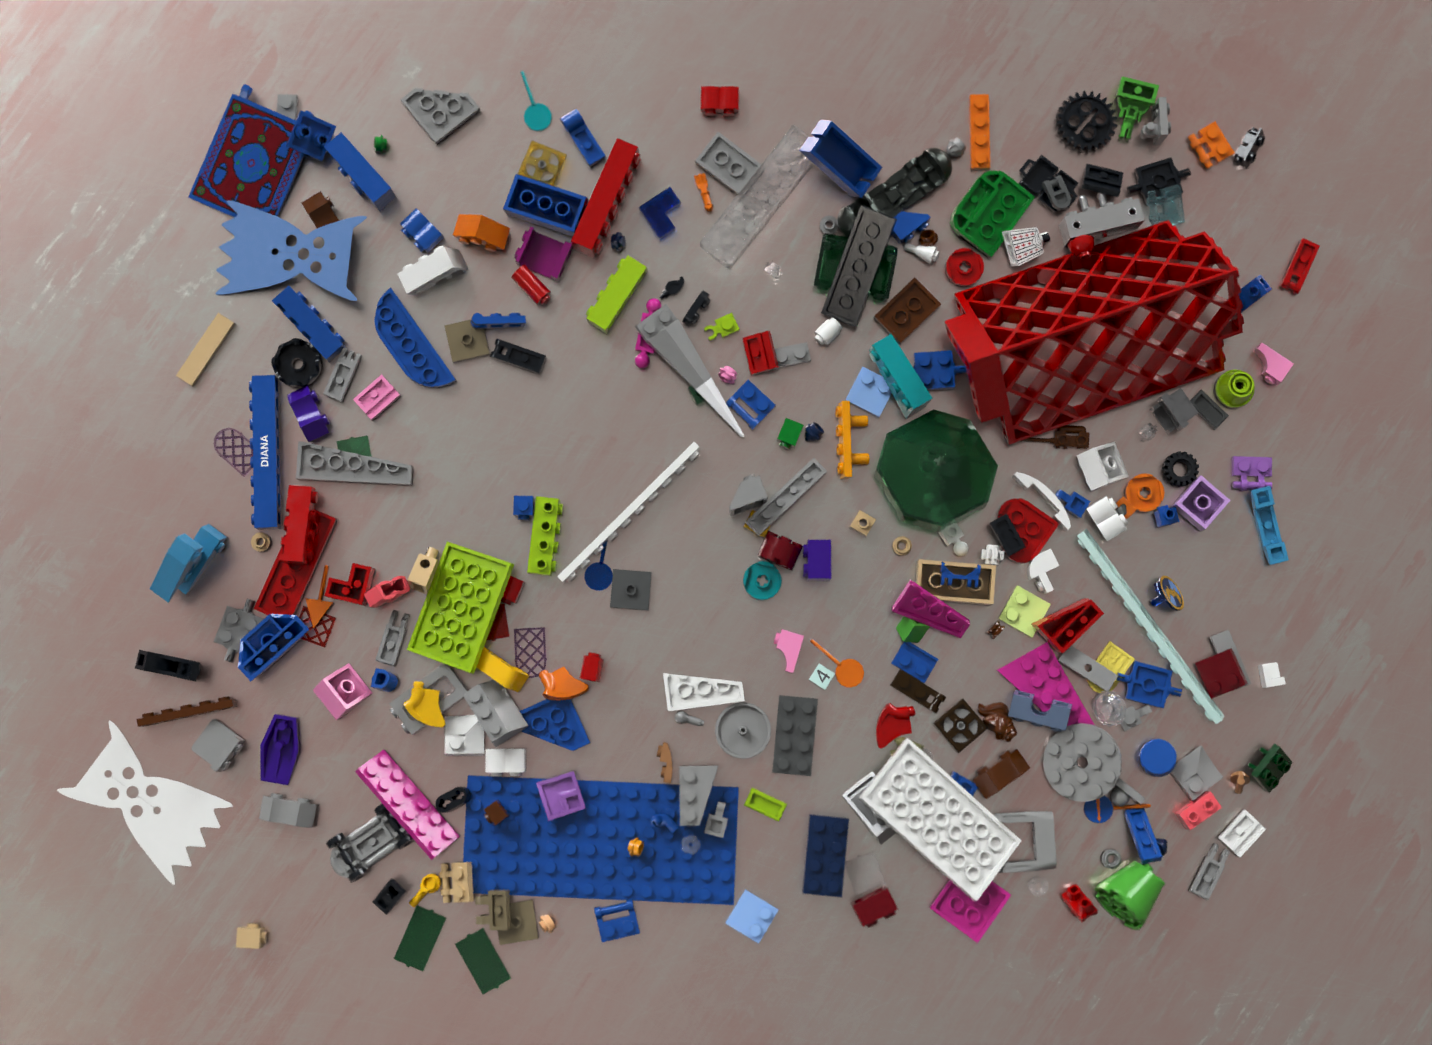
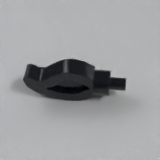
(672, 288)

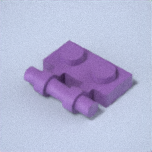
(1251, 467)

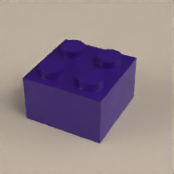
(817, 560)

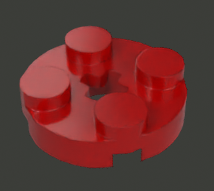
(971, 259)

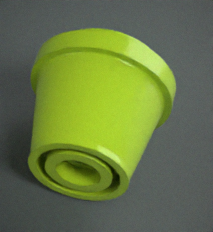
(1228, 392)

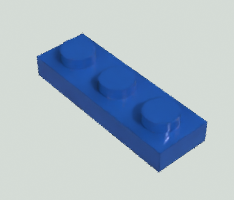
(1143, 835)

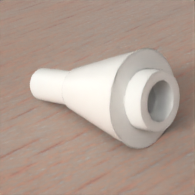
(927, 253)

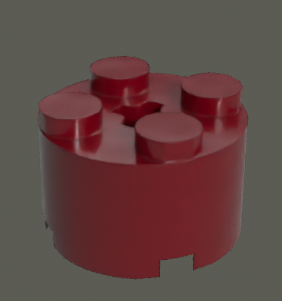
(780, 550)

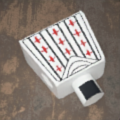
(1024, 244)

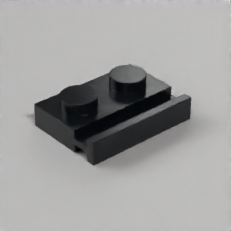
(1102, 180)

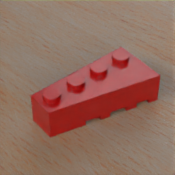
(299, 525)

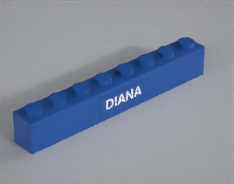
(265, 452)

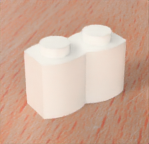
(1107, 518)
(505, 761)

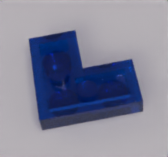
(656, 210)

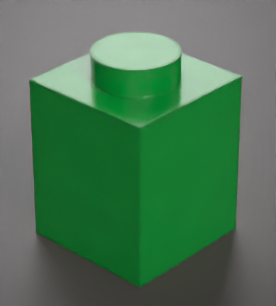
(789, 433)

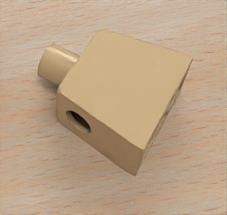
(421, 577)

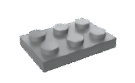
(727, 163)

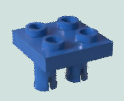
(310, 135)

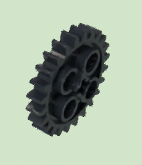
(1099, 132)

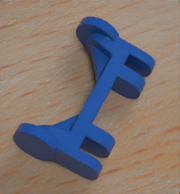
(974, 575)

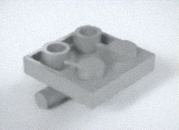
(1159, 127)

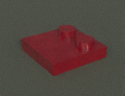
(1221, 673)

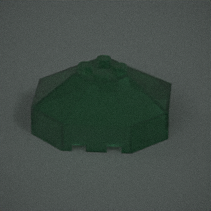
(931, 493)

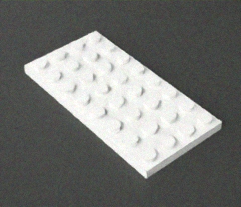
(940, 819)

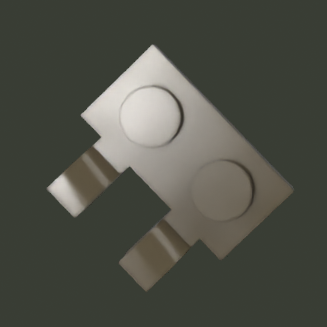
(498, 909)

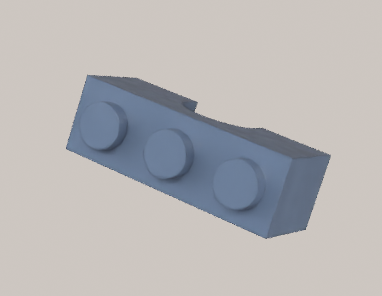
(1023, 709)

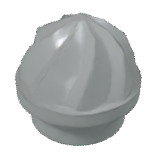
(955, 148)

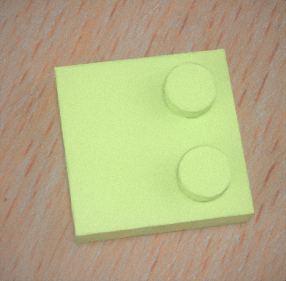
(1023, 610)

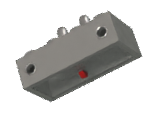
(1103, 221)

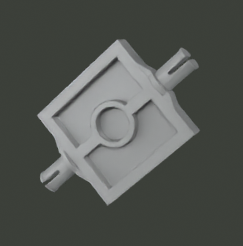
(235, 626)

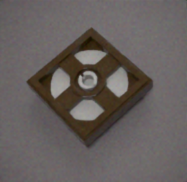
(960, 725)

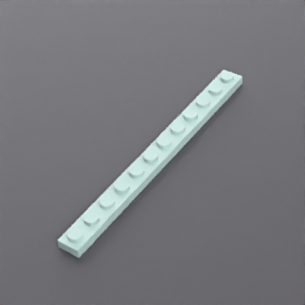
(1154, 633)

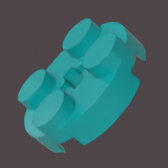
(771, 574)

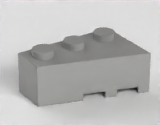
(695, 787)

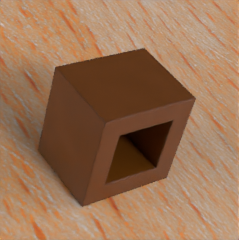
(495, 813)

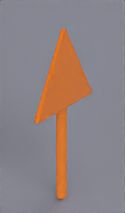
(318, 608)

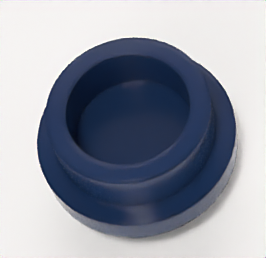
(618, 241)

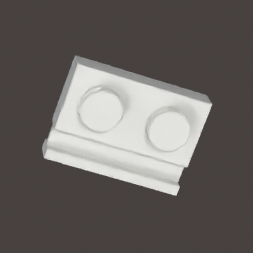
(1241, 833)

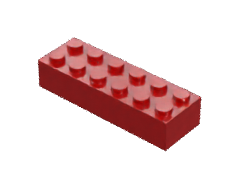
(605, 198)

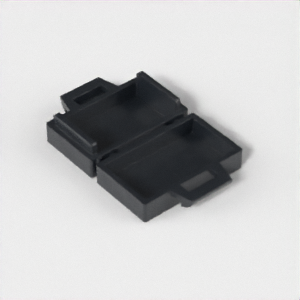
(1040, 172)

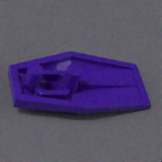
(279, 750)

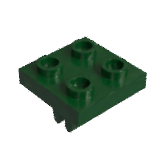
(1271, 767)

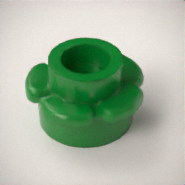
(380, 144)

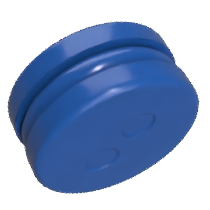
(1158, 758)

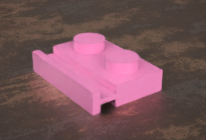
(376, 397)

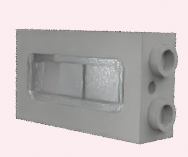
(450, 694)

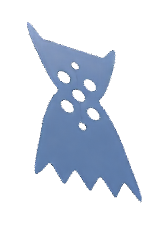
(260, 232)

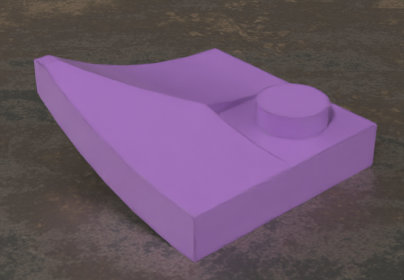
(560, 795)

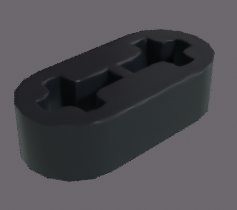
(451, 796)

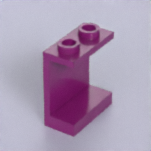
(543, 254)

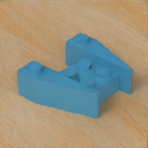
(187, 561)

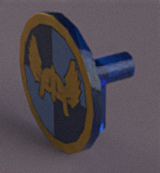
(1169, 592)

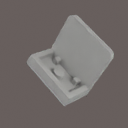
(218, 745)

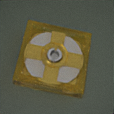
(542, 163)

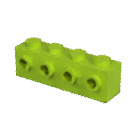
(616, 294)
(543, 536)

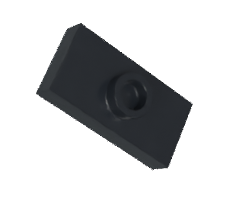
(1007, 535)

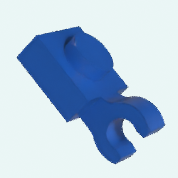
(1074, 504)

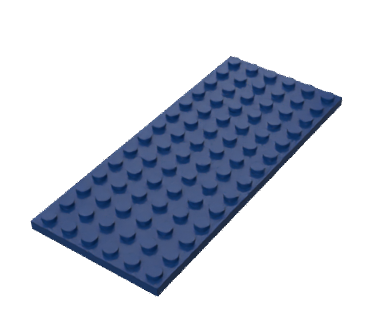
(588, 849)

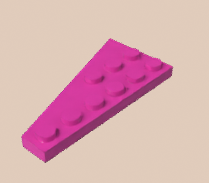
(1043, 676)

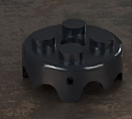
(287, 354)

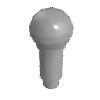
(682, 717)

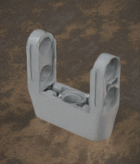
(1042, 840)

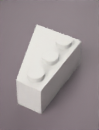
(431, 269)

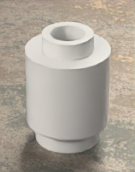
(828, 331)

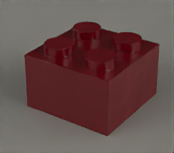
(874, 906)

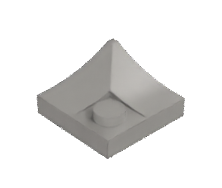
(1196, 773)

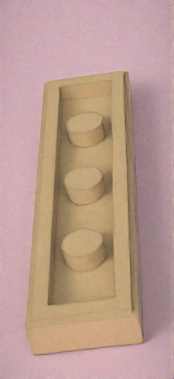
(205, 349)

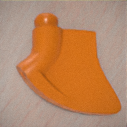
(561, 685)

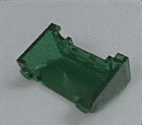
(829, 259)

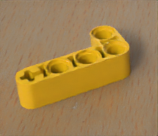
(501, 671)

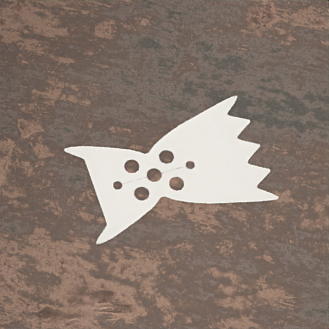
(162, 834)

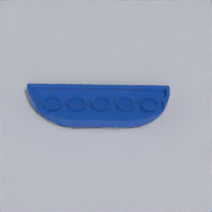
(409, 344)

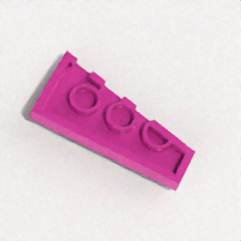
(927, 609)

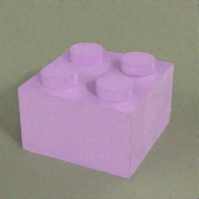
(1201, 503)

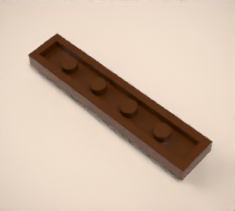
(186, 711)

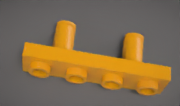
(843, 430)

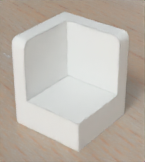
(1270, 675)

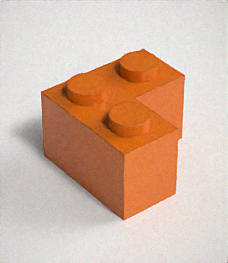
(480, 231)

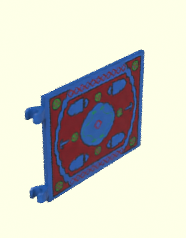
(248, 159)

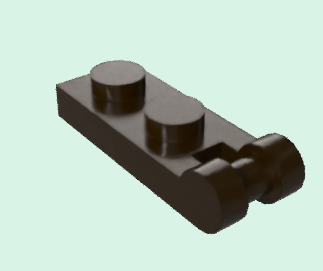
(917, 690)

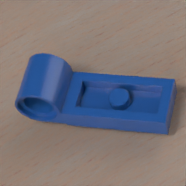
(582, 137)

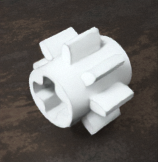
(992, 555)

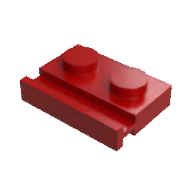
(760, 352)

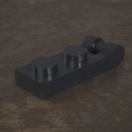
(518, 356)

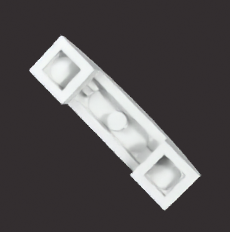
(1061, 515)

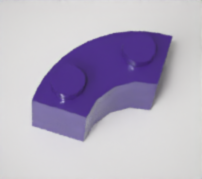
(308, 413)

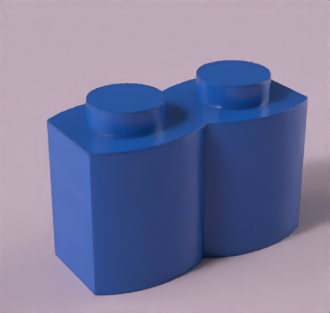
(422, 230)

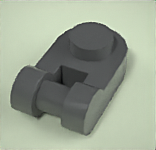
(1060, 199)

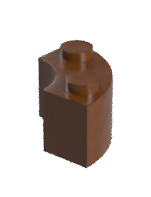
(320, 210)
(1001, 773)

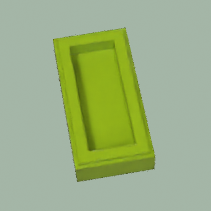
(765, 804)

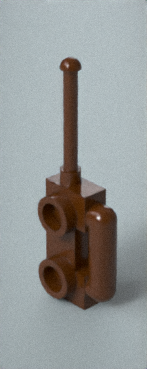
(1067, 441)

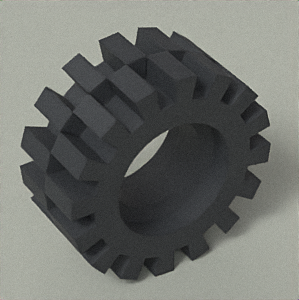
(1191, 465)

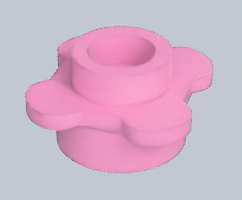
(727, 374)

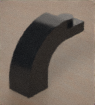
(167, 665)

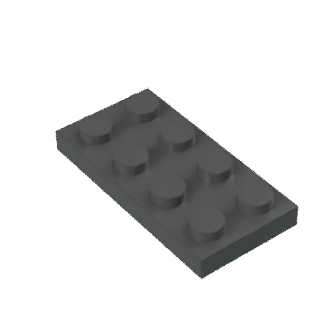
(795, 735)

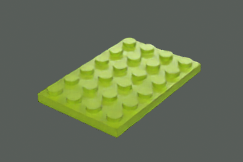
(460, 607)

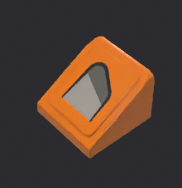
(1125, 507)

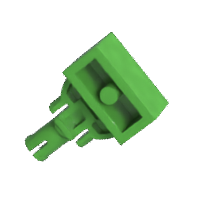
(1134, 98)

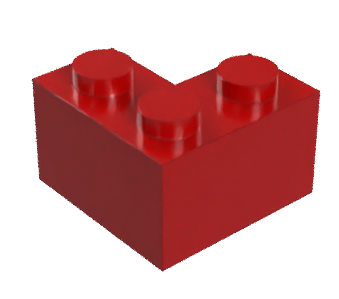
(353, 590)

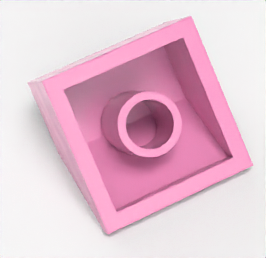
(342, 691)

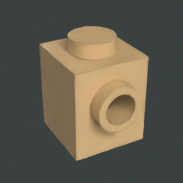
(251, 936)

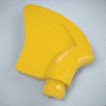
(425, 705)

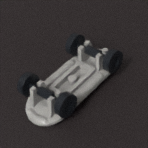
(367, 845)

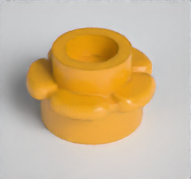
(635, 847)

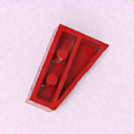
(1068, 624)

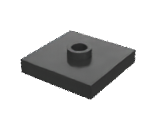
(630, 589)

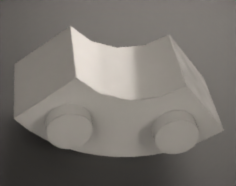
(287, 811)

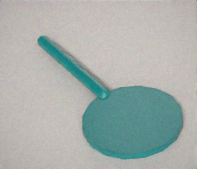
(536, 115)

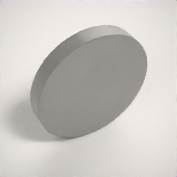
(743, 730)

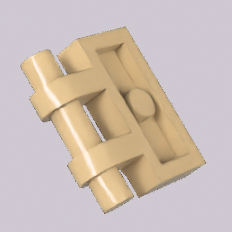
(461, 881)

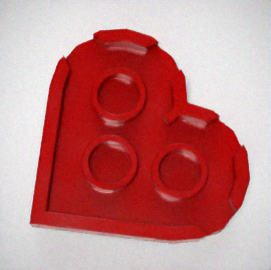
(1031, 525)

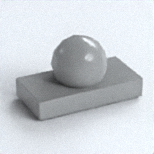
(1123, 793)

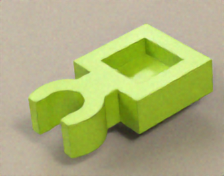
(724, 325)

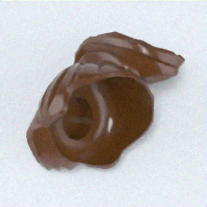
(997, 720)

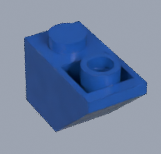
(908, 224)

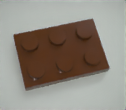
(907, 310)

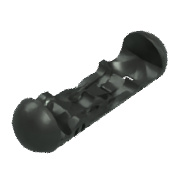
(902, 188)

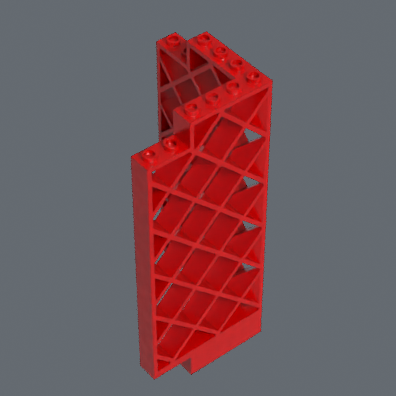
(982, 358)

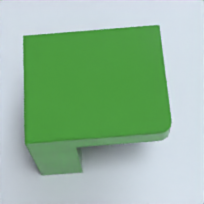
(911, 630)

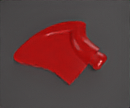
(893, 723)

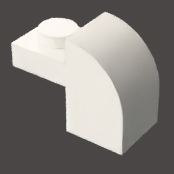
(1039, 566)

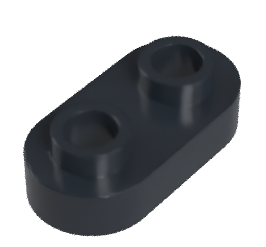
(701, 302)

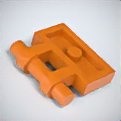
(1215, 143)

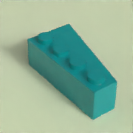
(900, 376)

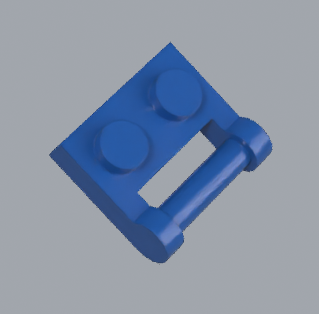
(753, 399)
(617, 927)

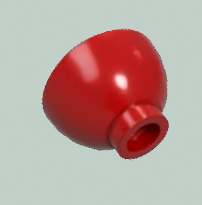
(1082, 246)

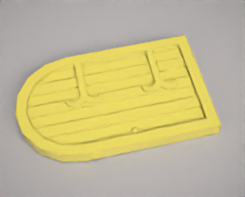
(1115, 660)

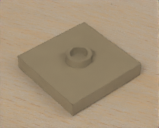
(466, 341)
(522, 923)

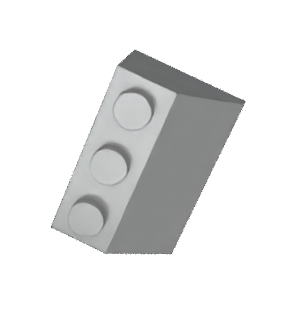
(748, 496)
(495, 711)

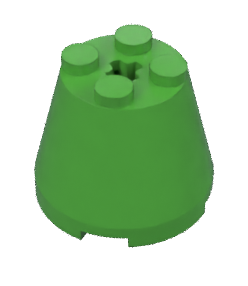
(1130, 893)

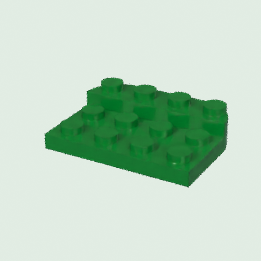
(988, 209)

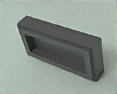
(1208, 409)

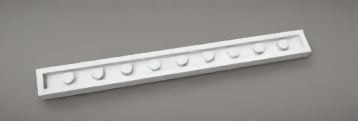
(623, 519)

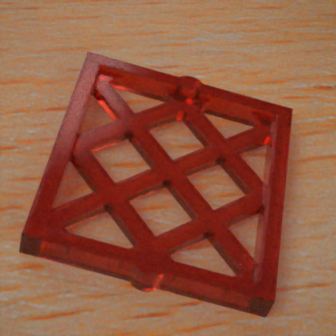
(328, 632)

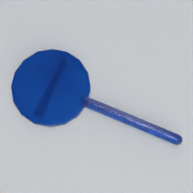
(599, 575)

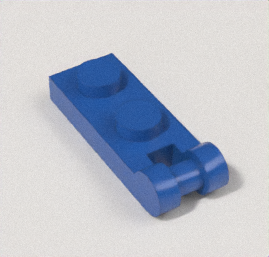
(498, 321)

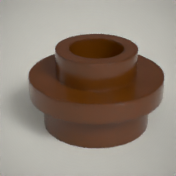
(928, 238)

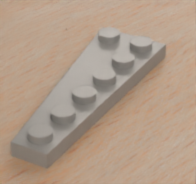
(330, 464)

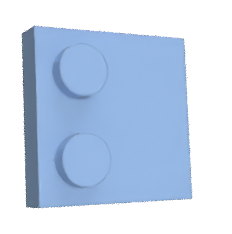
(869, 392)
(751, 916)

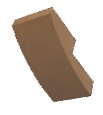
(665, 756)

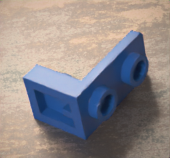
(1253, 291)

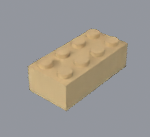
(929, 578)

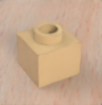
(863, 530)

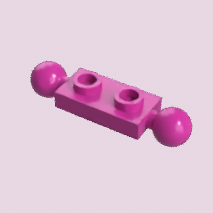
(642, 360)

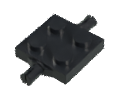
(1157, 176)

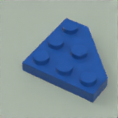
(556, 723)

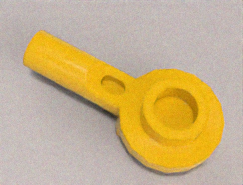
(429, 884)

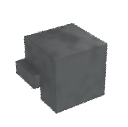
(1174, 411)

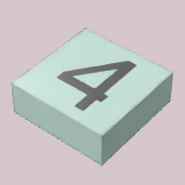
(821, 676)

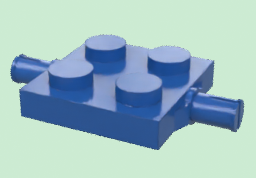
(937, 369)
(1149, 684)

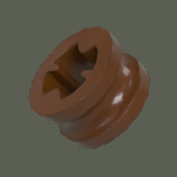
(995, 630)

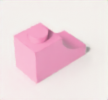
(1274, 365)
(789, 644)

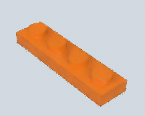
(979, 132)

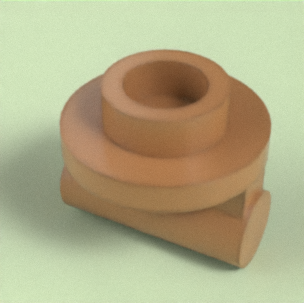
(1240, 779)

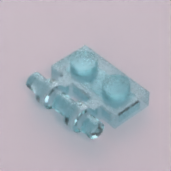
(1171, 205)

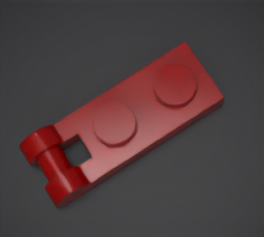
(1300, 265)

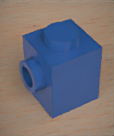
(523, 507)

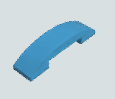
(1267, 525)

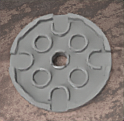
(1102, 756)

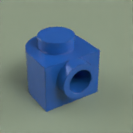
(1166, 516)
(384, 680)

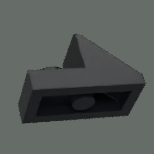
(389, 896)

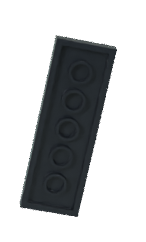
(859, 266)

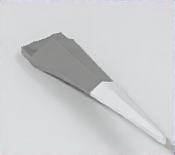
(671, 342)

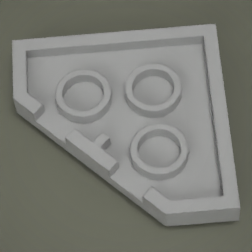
(439, 110)

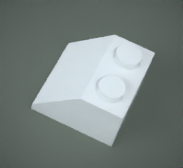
(1102, 466)

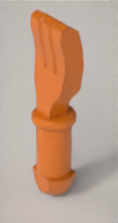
(702, 185)

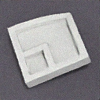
(463, 736)

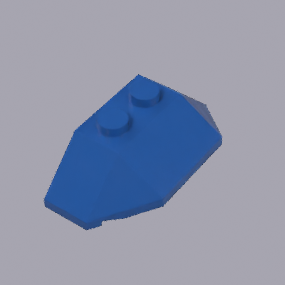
(269, 643)

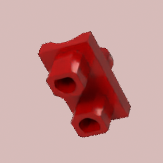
(1078, 903)

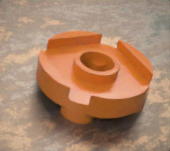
(1151, 484)

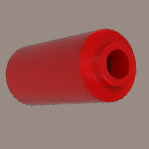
(531, 285)

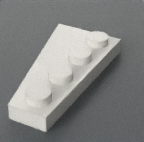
(695, 692)

